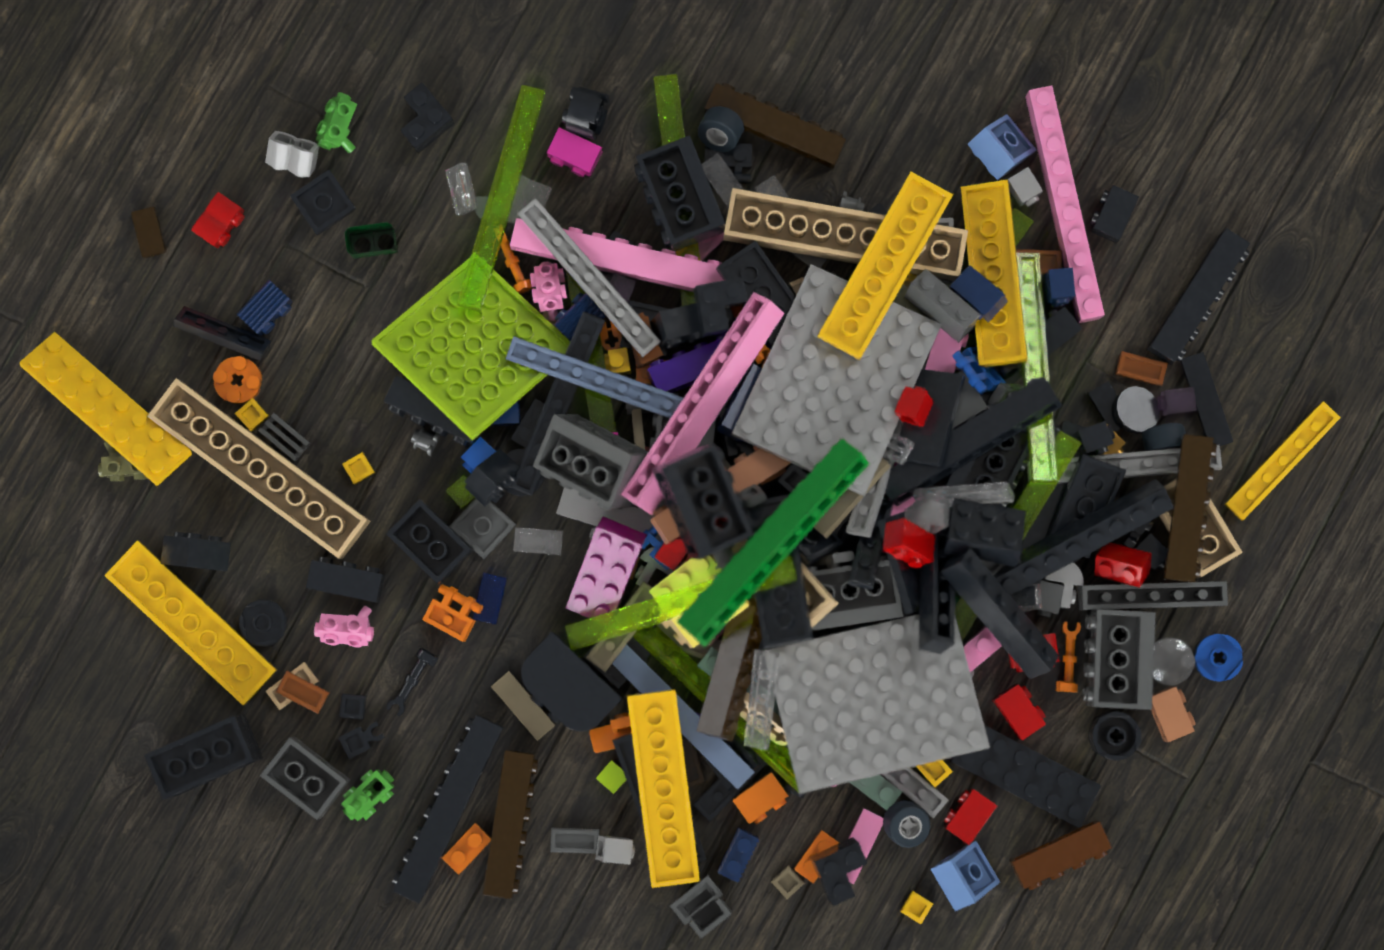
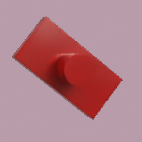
(671, 553)

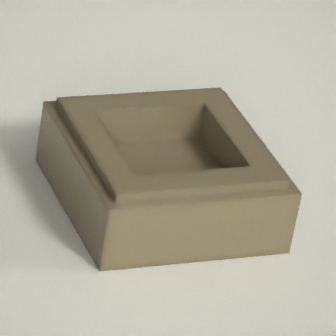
(787, 882)

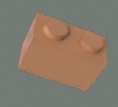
(1171, 714)

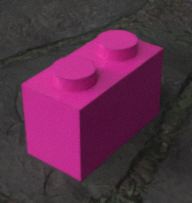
(574, 152)

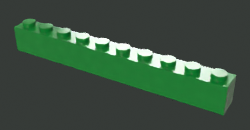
(773, 542)

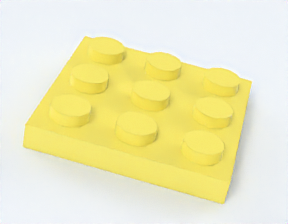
(689, 574)

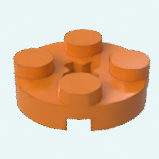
(224, 376)

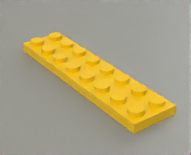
(994, 255)
(885, 265)
(105, 408)
(190, 622)
(663, 788)

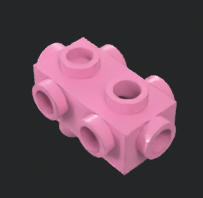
(548, 291)
(345, 629)

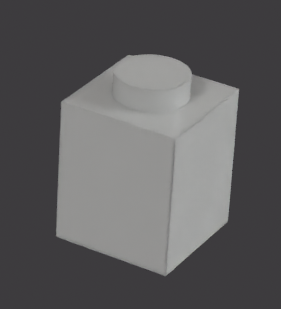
(1025, 188)
(615, 849)

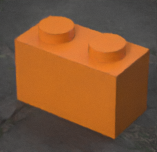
(760, 798)

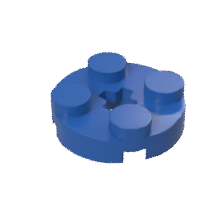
(1232, 657)

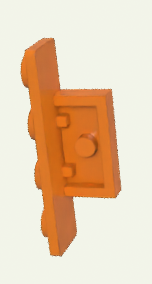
(603, 736)

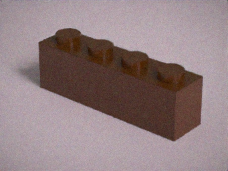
(1060, 855)

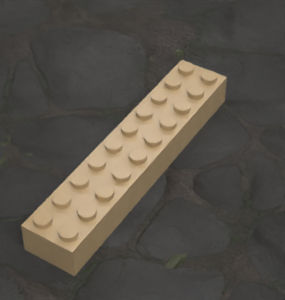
(830, 232)
(259, 468)

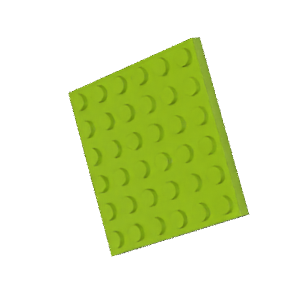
(461, 352)

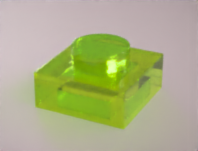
(460, 493)

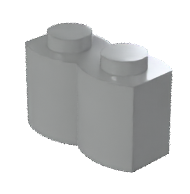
(292, 154)

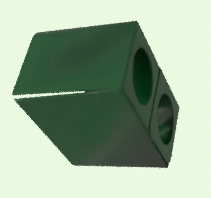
(366, 231)

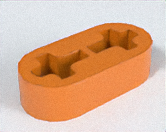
(605, 337)

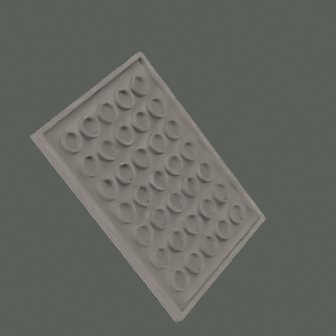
(819, 394)
(874, 704)

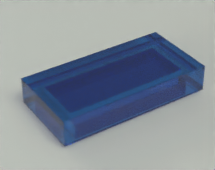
(491, 598)

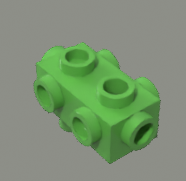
(334, 128)
(360, 802)

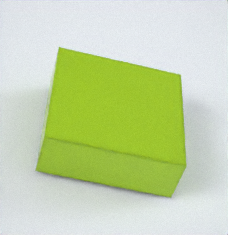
(612, 777)

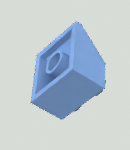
(1001, 146)
(965, 876)

